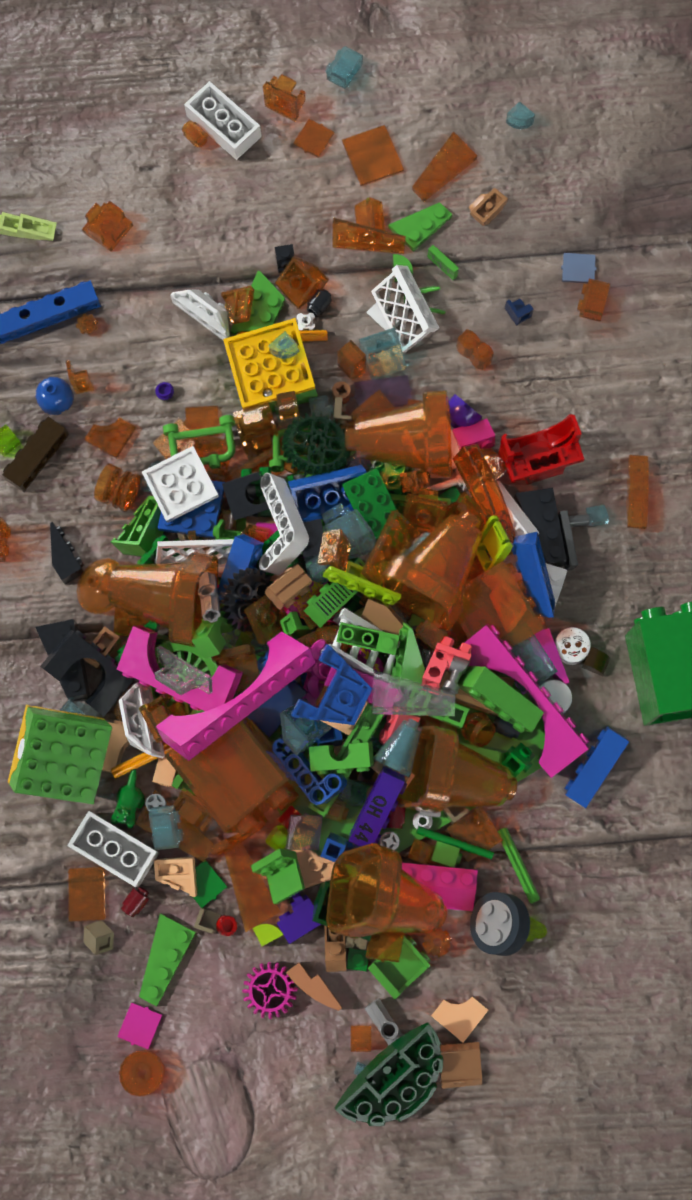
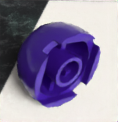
(462, 413)

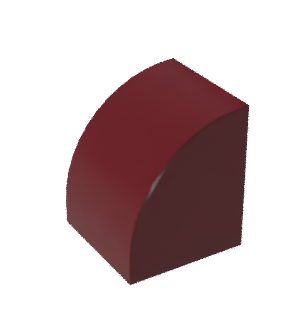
(284, 818)

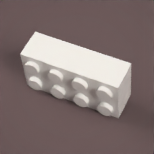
(223, 120)
(113, 849)

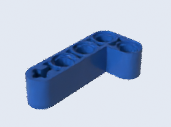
(299, 774)

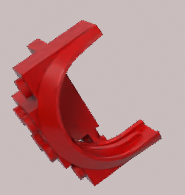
(542, 452)

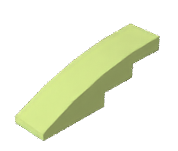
(26, 227)

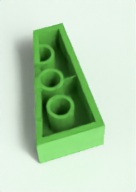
(500, 698)

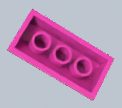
(454, 885)

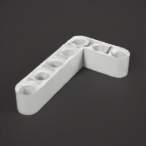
(291, 528)

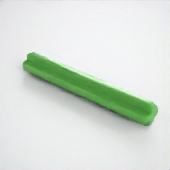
(518, 865)

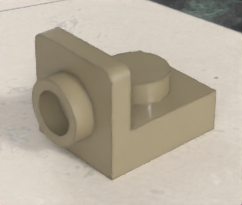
(340, 412)

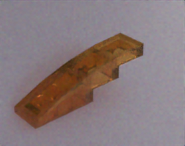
(637, 492)

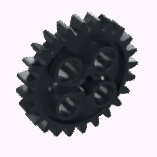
(249, 581)

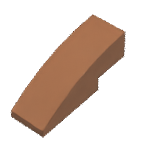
(314, 987)

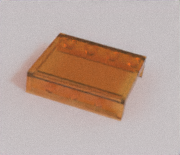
(500, 601)

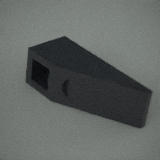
(62, 557)

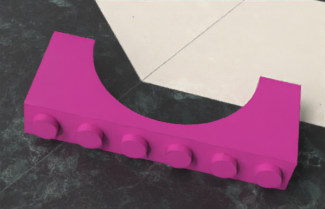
(140, 663)

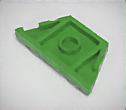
(265, 306)

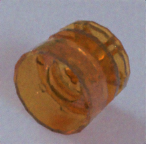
(116, 487)

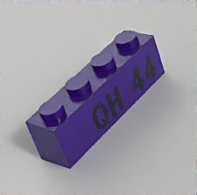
(377, 807)

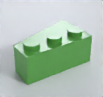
(141, 531)

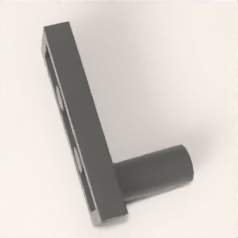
(566, 523)

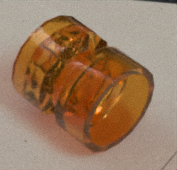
(495, 462)

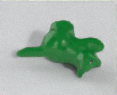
(128, 800)

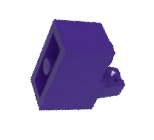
(300, 921)

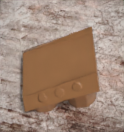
(461, 1065)

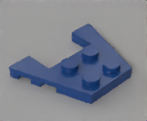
(343, 697)

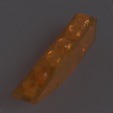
(483, 485)

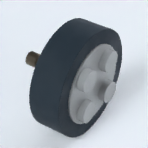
(500, 924)

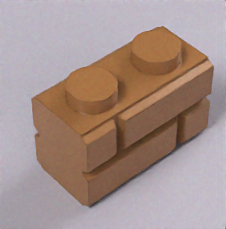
(288, 587)

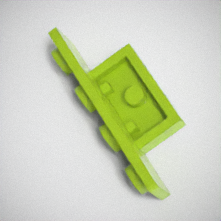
(356, 581)

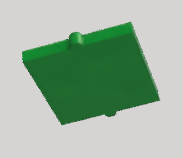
(208, 884)

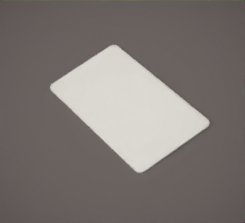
(377, 315)

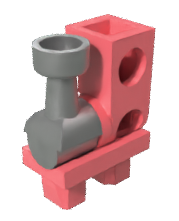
(447, 659)

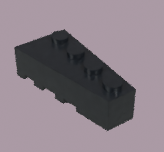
(542, 512)
(75, 679)

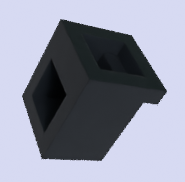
(283, 256)

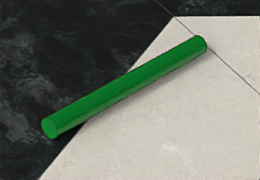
(455, 842)

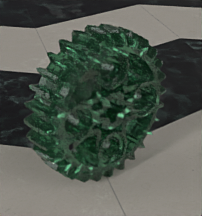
(293, 450)

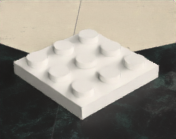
(180, 484)

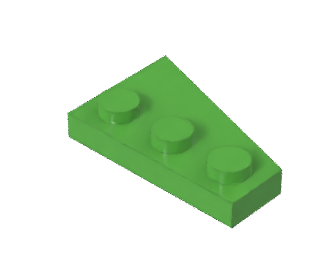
(421, 225)

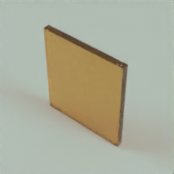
(372, 155)

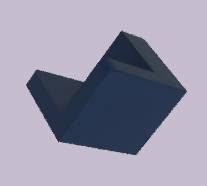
(518, 311)

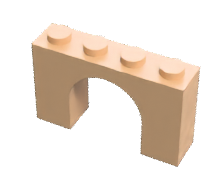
(118, 743)

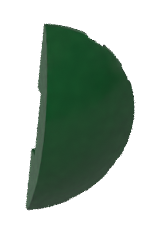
(396, 1080)

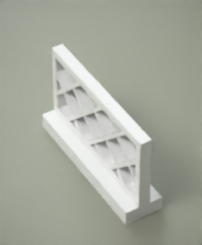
(414, 298)
(196, 546)

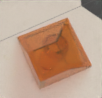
(300, 281)

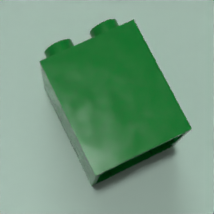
(662, 663)

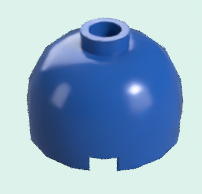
(54, 395)

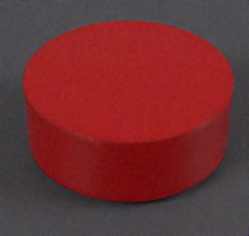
(226, 925)

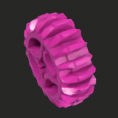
(253, 985)

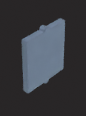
(578, 267)

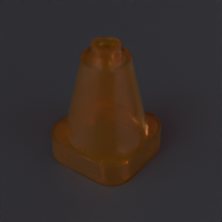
(408, 436)
(436, 570)
(162, 593)
(454, 775)
(377, 896)

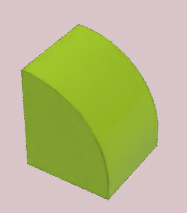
(267, 933)

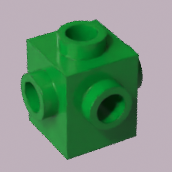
(518, 759)

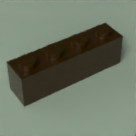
(35, 454)

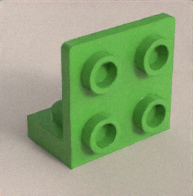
(282, 874)

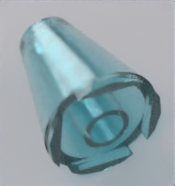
(401, 748)

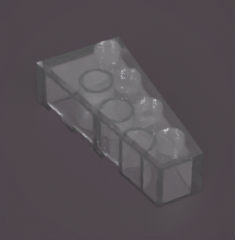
(406, 697)

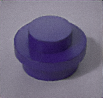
(164, 391)

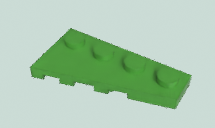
(166, 954)

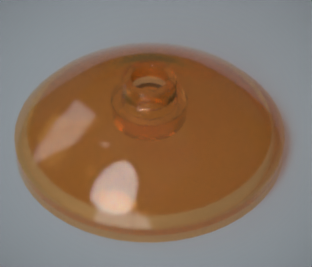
(89, 586)

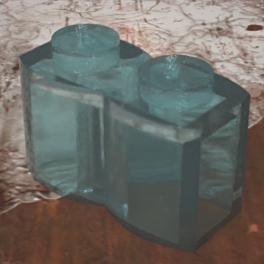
(344, 67)
(165, 827)

